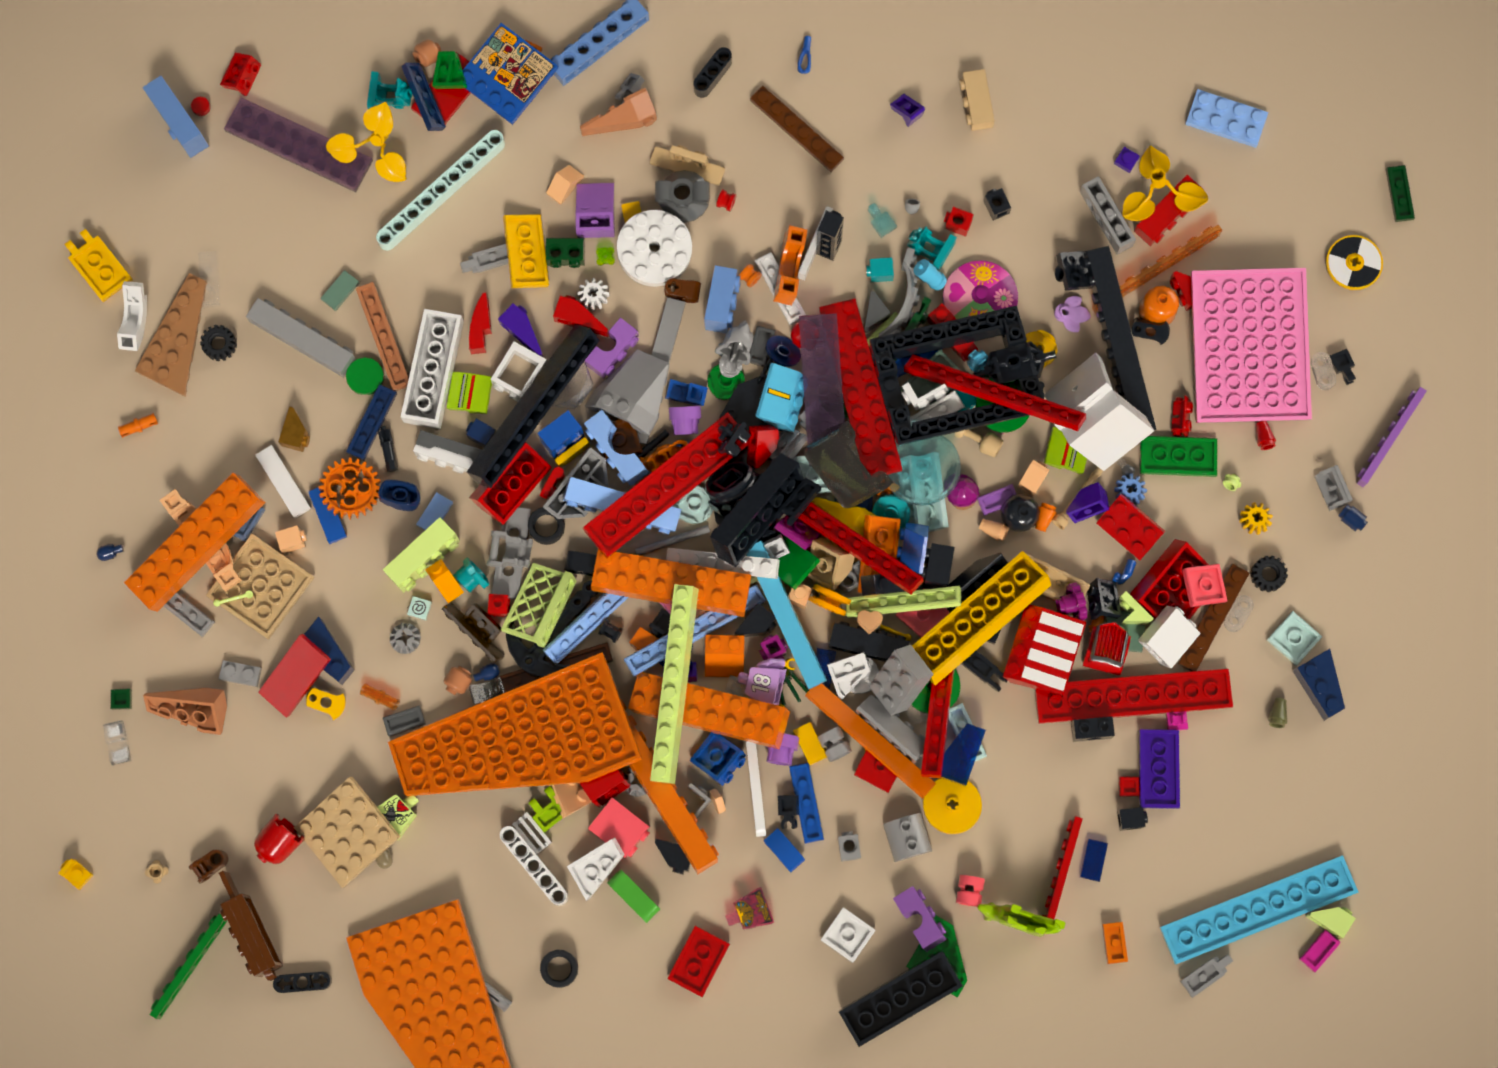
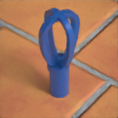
(805, 50)

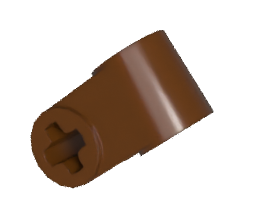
(684, 290)
(206, 867)

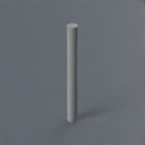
(672, 540)

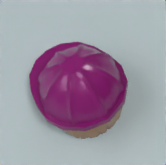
(964, 493)

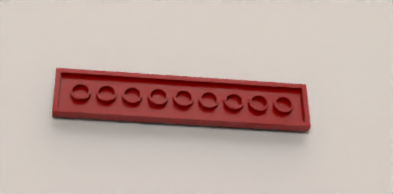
(862, 392)
(660, 490)
(1137, 696)

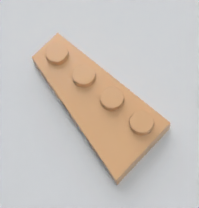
(570, 798)

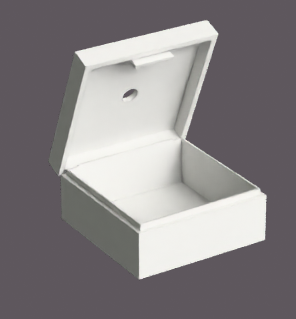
(1110, 423)

